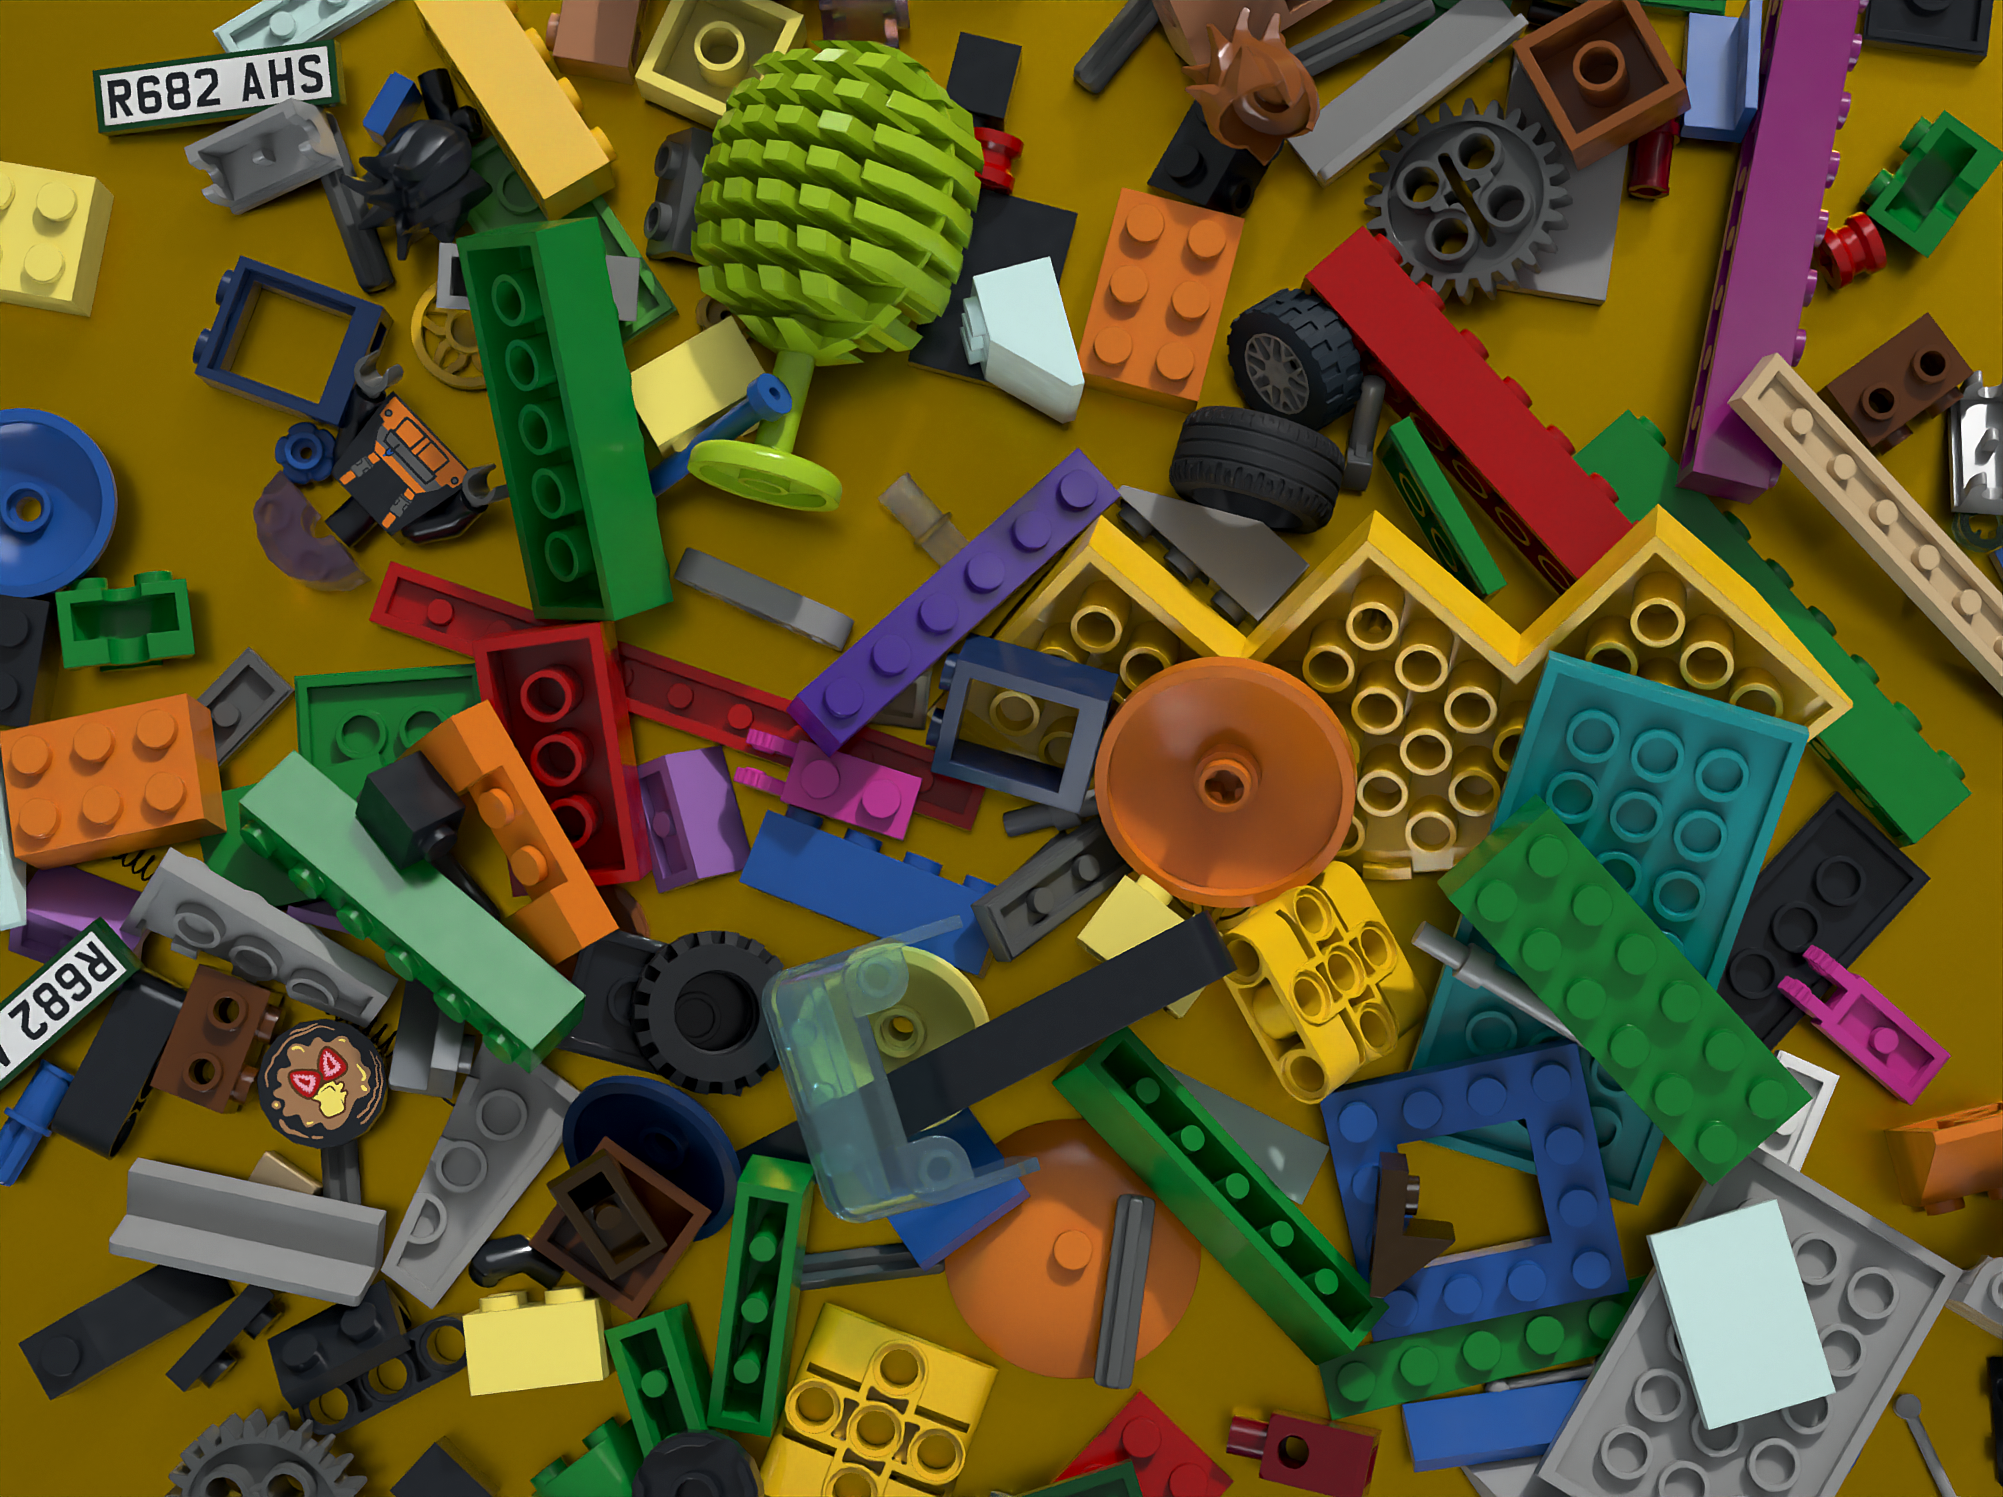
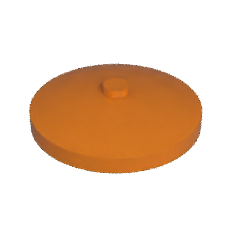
(1226, 781)
(1040, 1271)

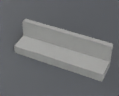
(1406, 85)
(250, 1232)

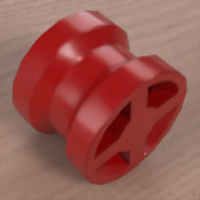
(999, 154)
(1850, 251)

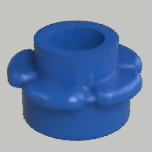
(289, 453)

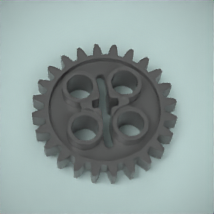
(1518, 171)
(259, 1459)

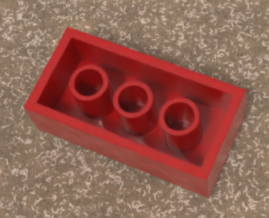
(570, 722)

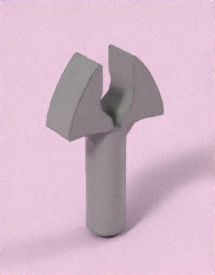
(1362, 435)

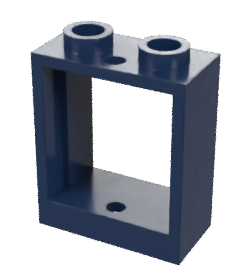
(237, 298)
(1034, 675)

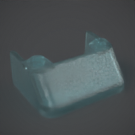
(844, 1093)

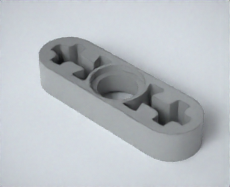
(764, 599)

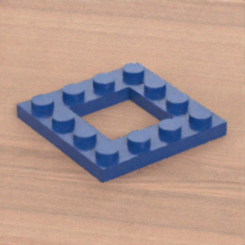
(1528, 1083)

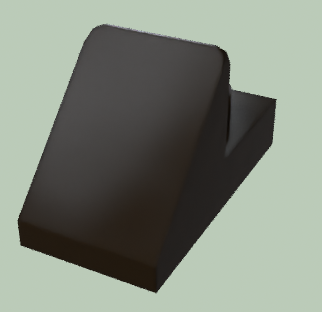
(607, 1213)
(1400, 1243)

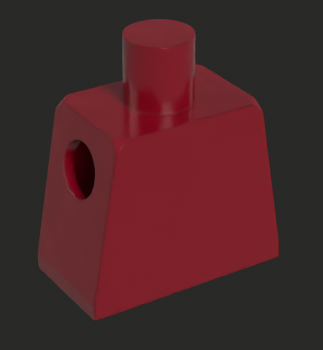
(1338, 1458)

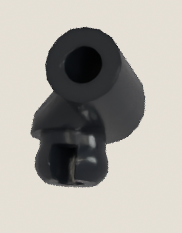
(442, 102)
(509, 1257)

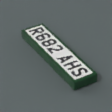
(217, 87)
(61, 995)

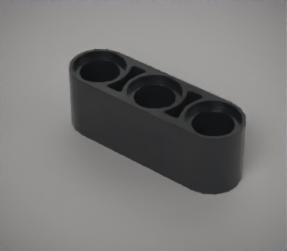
(120, 1065)
(369, 1397)

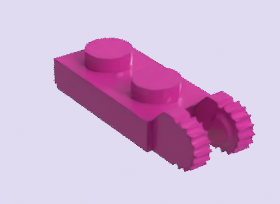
(836, 786)
(1868, 1028)

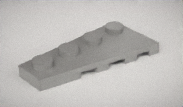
(259, 940)
(482, 1164)

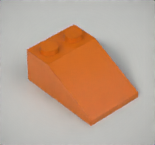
(1949, 1158)

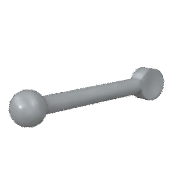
(1543, 1378)
(1909, 1407)

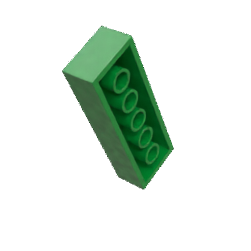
(565, 419)
(1623, 989)

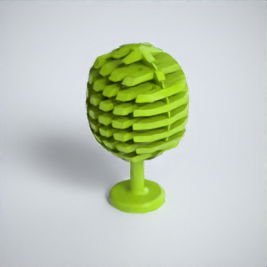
(827, 230)

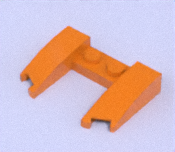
(480, 758)

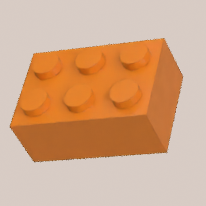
(1158, 300)
(112, 782)

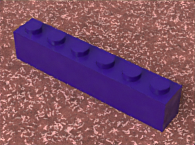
(952, 602)

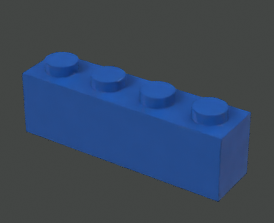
(865, 888)

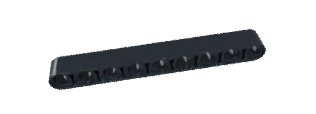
(1041, 1030)

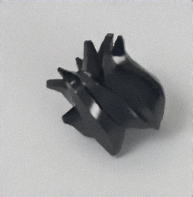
(420, 183)

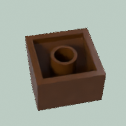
(670, 1207)

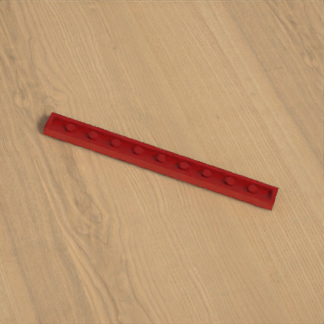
(663, 687)

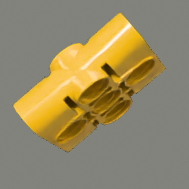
(1322, 982)
(855, 1349)

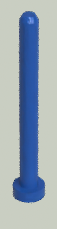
(765, 400)

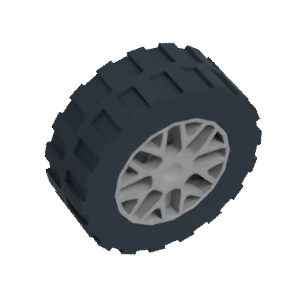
(1295, 359)

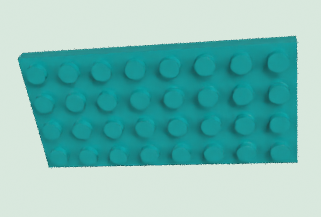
(1679, 812)

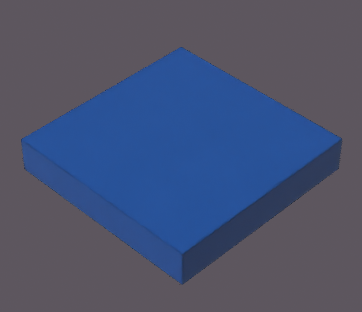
(944, 1227)

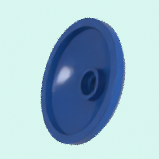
(70, 477)

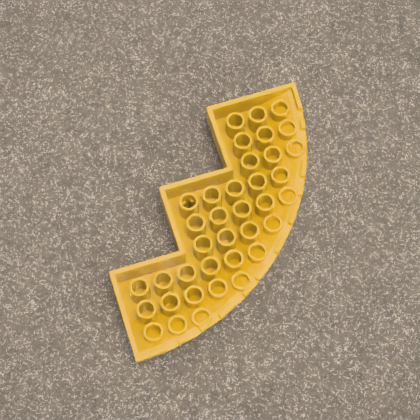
(1425, 679)

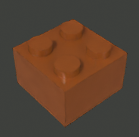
(1602, 77)

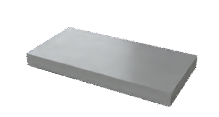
(1586, 248)

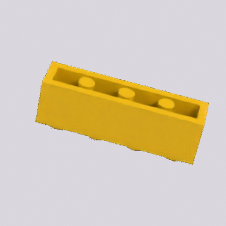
(521, 101)

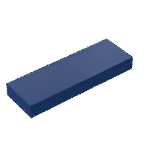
(1486, 1425)

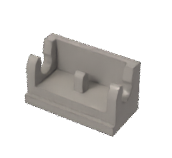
(266, 155)
(1976, 448)

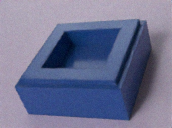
(392, 108)

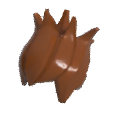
(1254, 89)

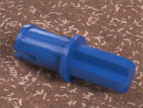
(31, 1119)

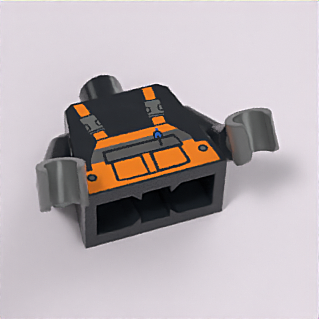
(401, 469)

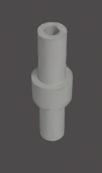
(1044, 816)

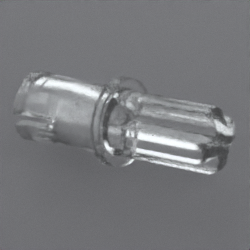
(923, 520)

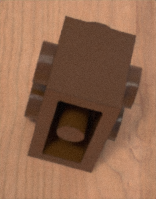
(1896, 383)
(209, 1035)

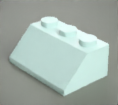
(1024, 337)

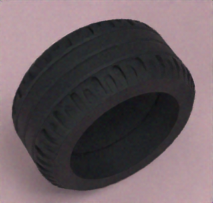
(1258, 468)

